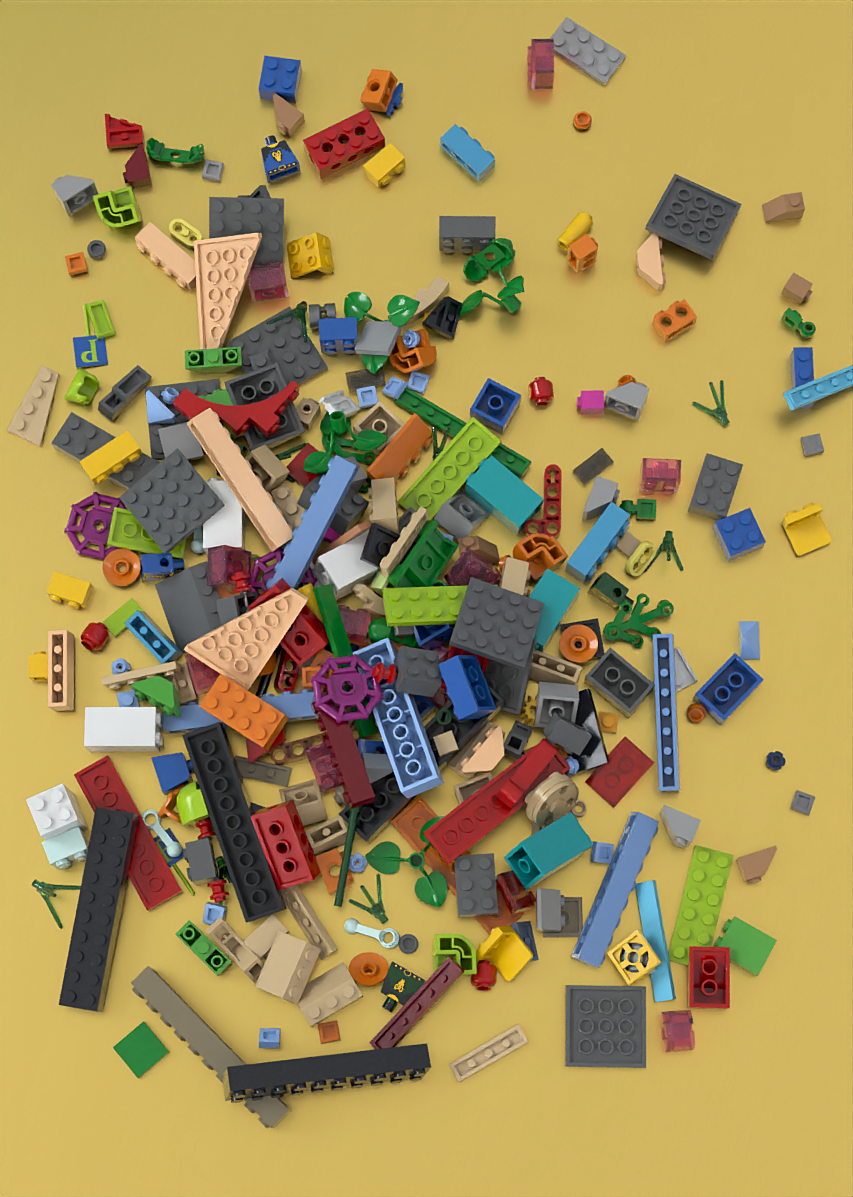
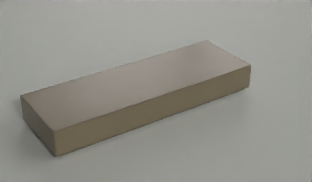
(264, 771)

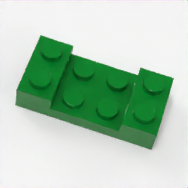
(425, 559)

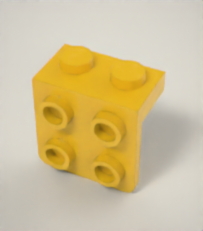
(310, 254)
(806, 529)
(505, 951)

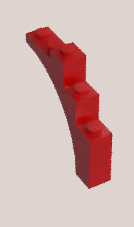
(238, 418)

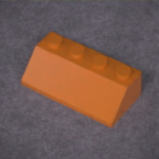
(402, 450)

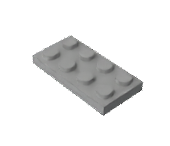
(586, 51)

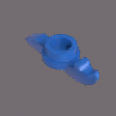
(396, 99)

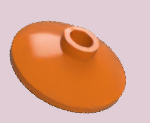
(119, 558)
(580, 634)
(370, 963)

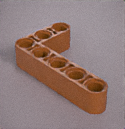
(306, 743)

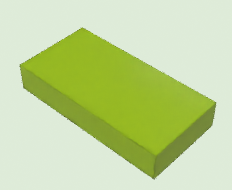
(100, 319)
(116, 621)

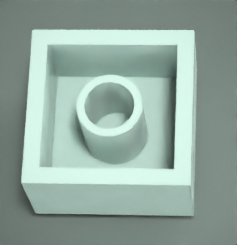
(66, 848)

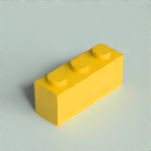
(111, 458)

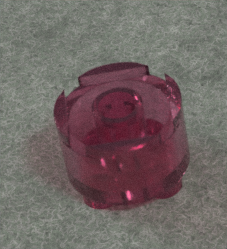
(677, 1030)

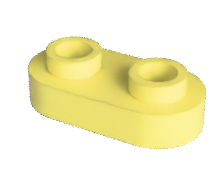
(186, 234)
(641, 558)

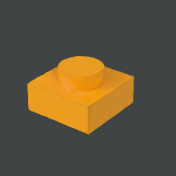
(608, 722)

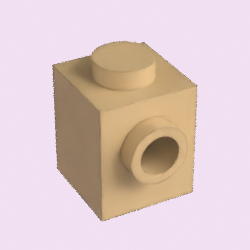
(308, 412)

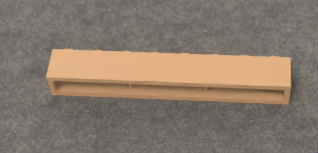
(241, 479)

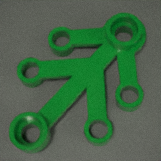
(340, 452)
(635, 620)

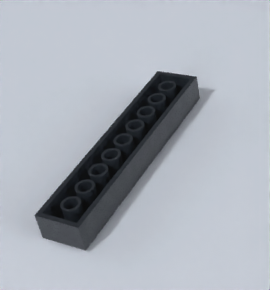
(388, 797)
(232, 822)
(98, 910)
(325, 1072)

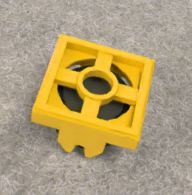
(636, 958)

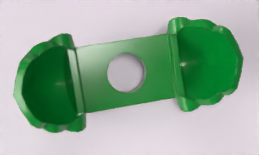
(160, 153)
(477, 265)
(379, 631)

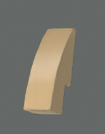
(429, 298)

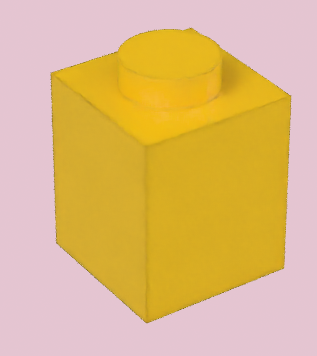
(38, 666)

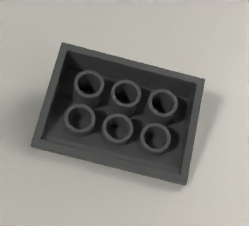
(255, 388)
(189, 604)

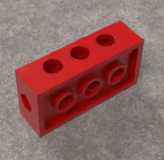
(342, 154)
(305, 634)
(291, 862)

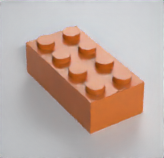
(244, 712)

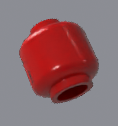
(541, 391)
(94, 636)
(485, 976)

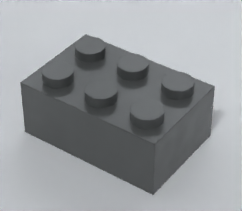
(466, 233)
(715, 487)
(349, 512)
(619, 682)
(476, 885)

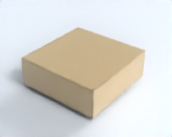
(628, 544)
(446, 743)

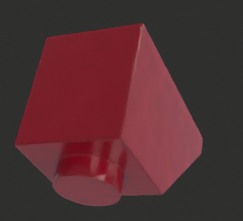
(137, 169)

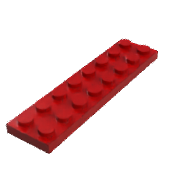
(483, 811)
(148, 866)

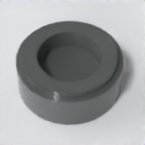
(96, 249)
(408, 944)

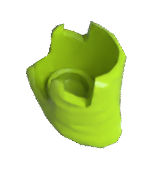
(82, 387)

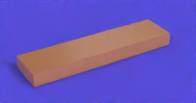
(349, 535)

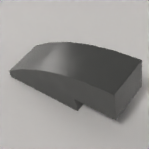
(124, 393)

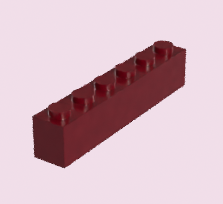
(345, 757)

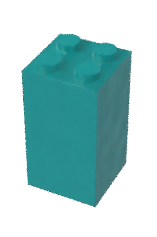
(503, 494)
(558, 599)
(548, 850)

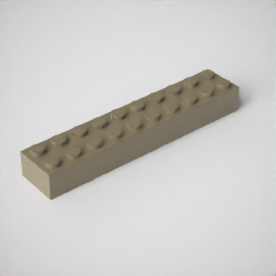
(202, 1039)

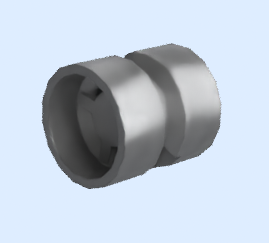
(316, 311)

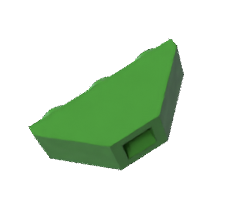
(213, 360)
(159, 694)
(203, 947)

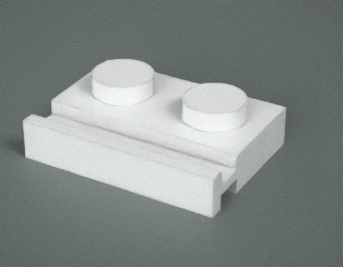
(338, 402)
(684, 673)

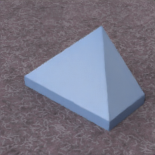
(157, 412)
(749, 640)

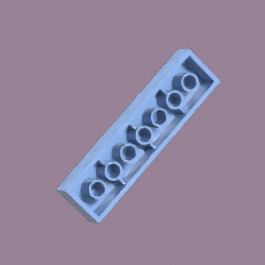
(401, 728)

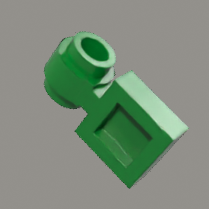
(794, 320)
(644, 509)

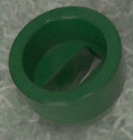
(448, 717)

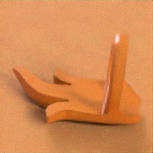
(167, 808)

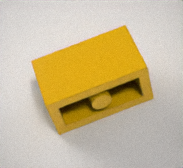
(384, 165)
(69, 589)

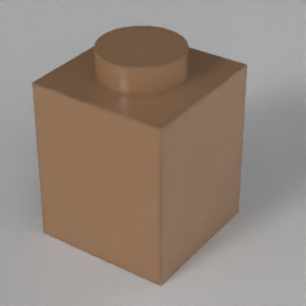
(797, 289)

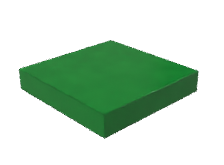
(141, 1049)

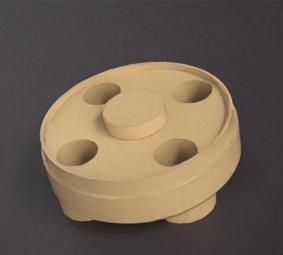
(551, 799)

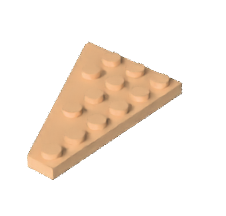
(220, 278)
(248, 641)

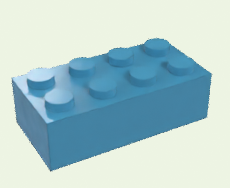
(597, 543)

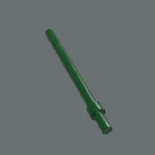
(346, 856)

